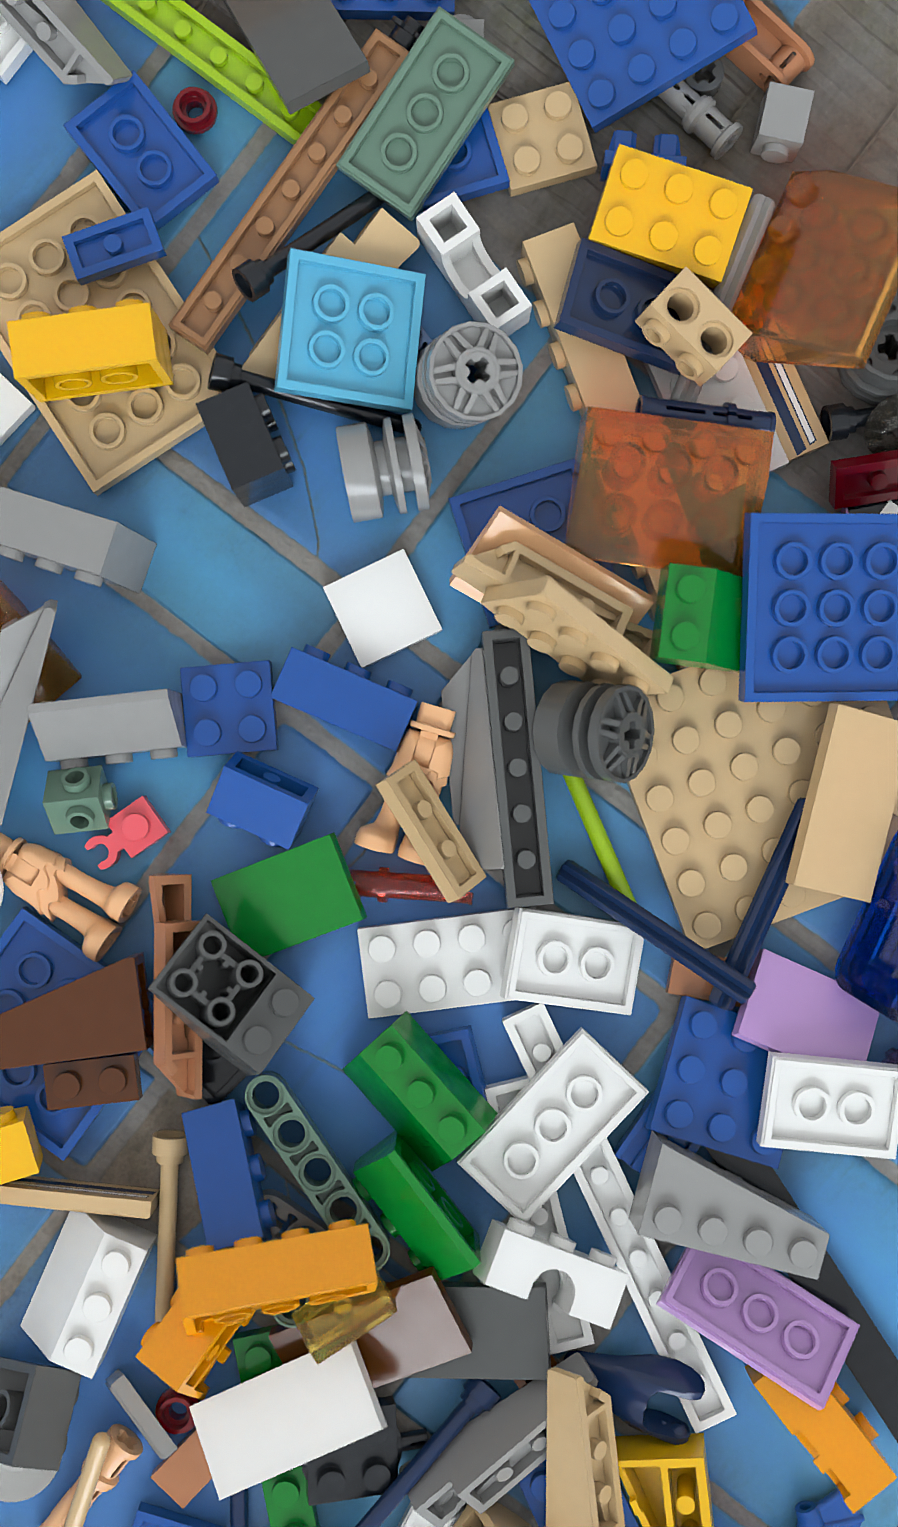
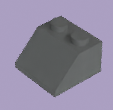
(35, 1413)

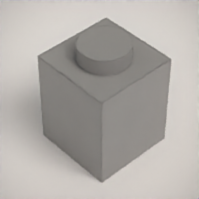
(781, 122)

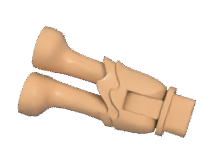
(431, 747)
(43, 882)

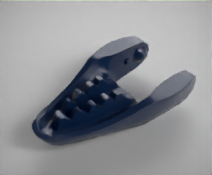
(635, 1379)

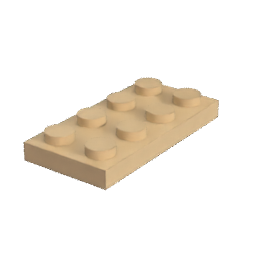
(573, 635)

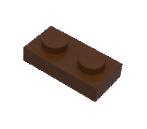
(93, 1081)

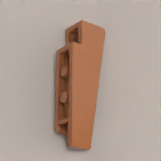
(176, 1045)

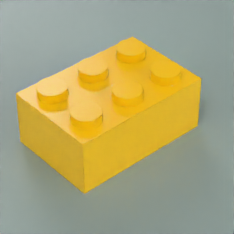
(669, 214)
(90, 351)

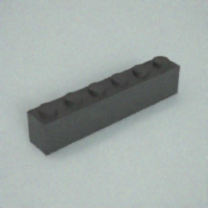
(517, 769)

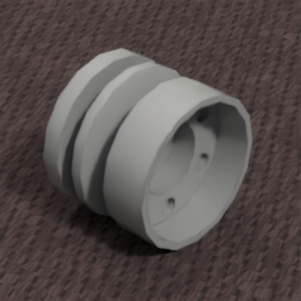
(442, 375)
(383, 467)

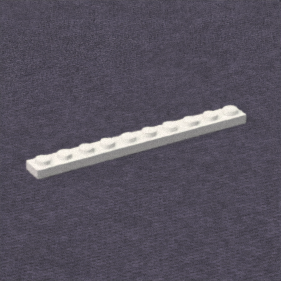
(636, 1255)

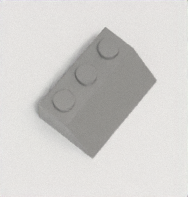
(110, 727)

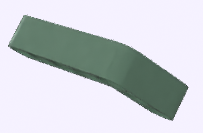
(298, 1154)

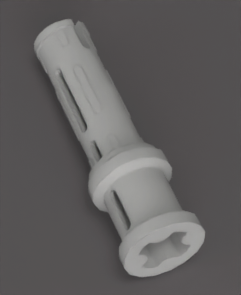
(702, 118)

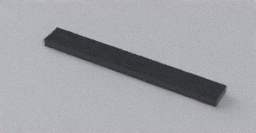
(869, 1354)

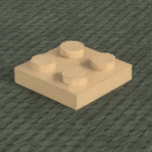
(542, 138)

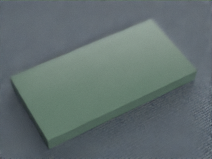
(425, 113)

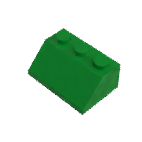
(420, 1092)
(417, 1208)

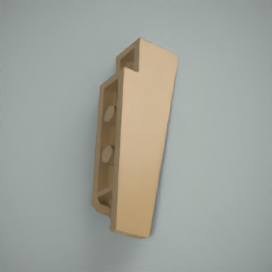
(380, 242)
(518, 563)
(580, 1455)

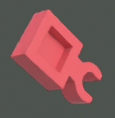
(132, 829)

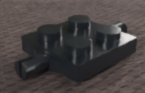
(362, 1466)

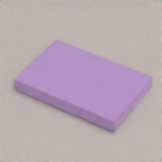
(803, 1012)

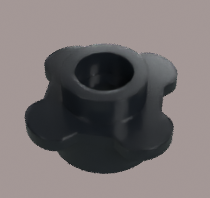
(406, 31)

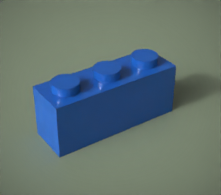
(345, 697)
(228, 1174)

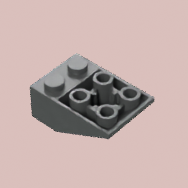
(231, 996)

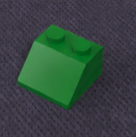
(698, 618)

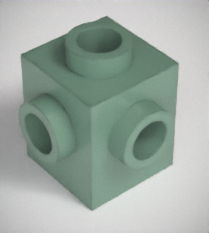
(79, 799)

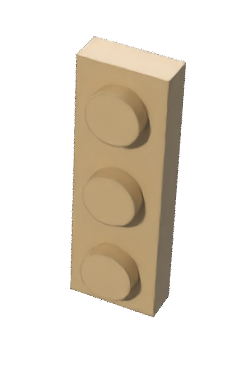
(431, 831)

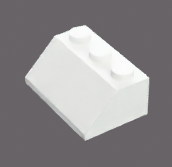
(86, 1289)

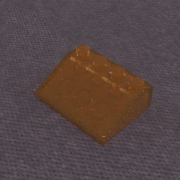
(822, 272)
(665, 490)

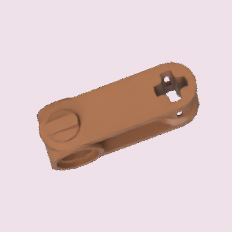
(771, 50)

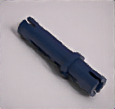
(727, 414)

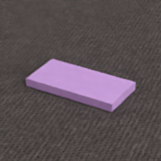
(762, 1321)

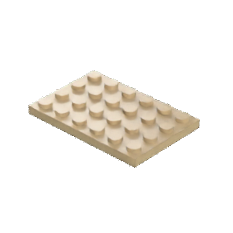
(111, 431)

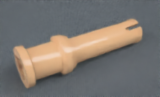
(122, 1449)

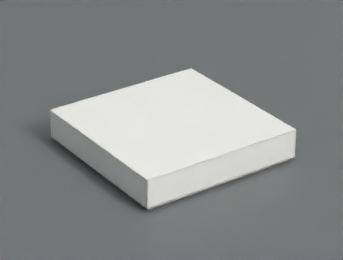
(382, 608)

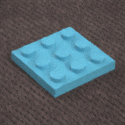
(349, 331)

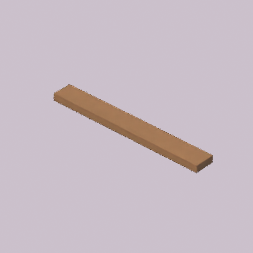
(287, 196)

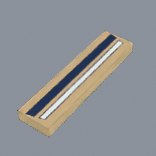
(795, 416)
(80, 1196)

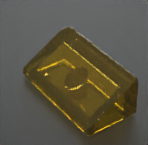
(338, 1323)

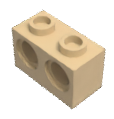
(702, 319)

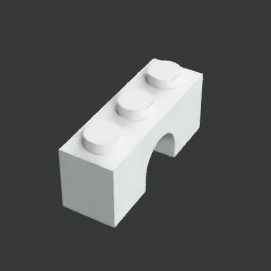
(458, 252)
(516, 1257)

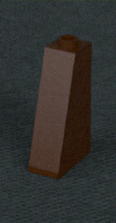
(82, 1019)

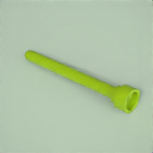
(598, 835)

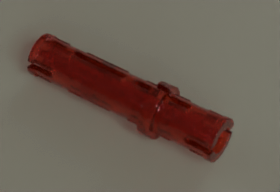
(402, 886)

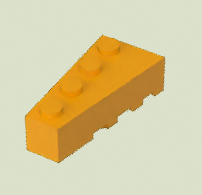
(274, 1274)

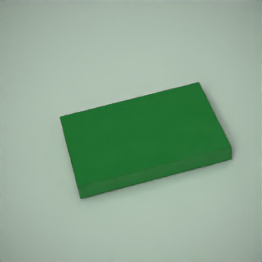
(290, 897)

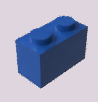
(262, 800)

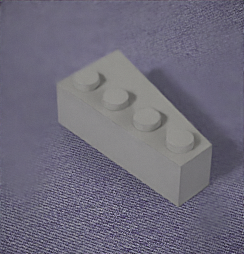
(72, 541)
(716, 1212)

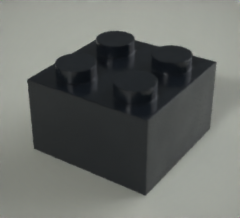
(243, 441)

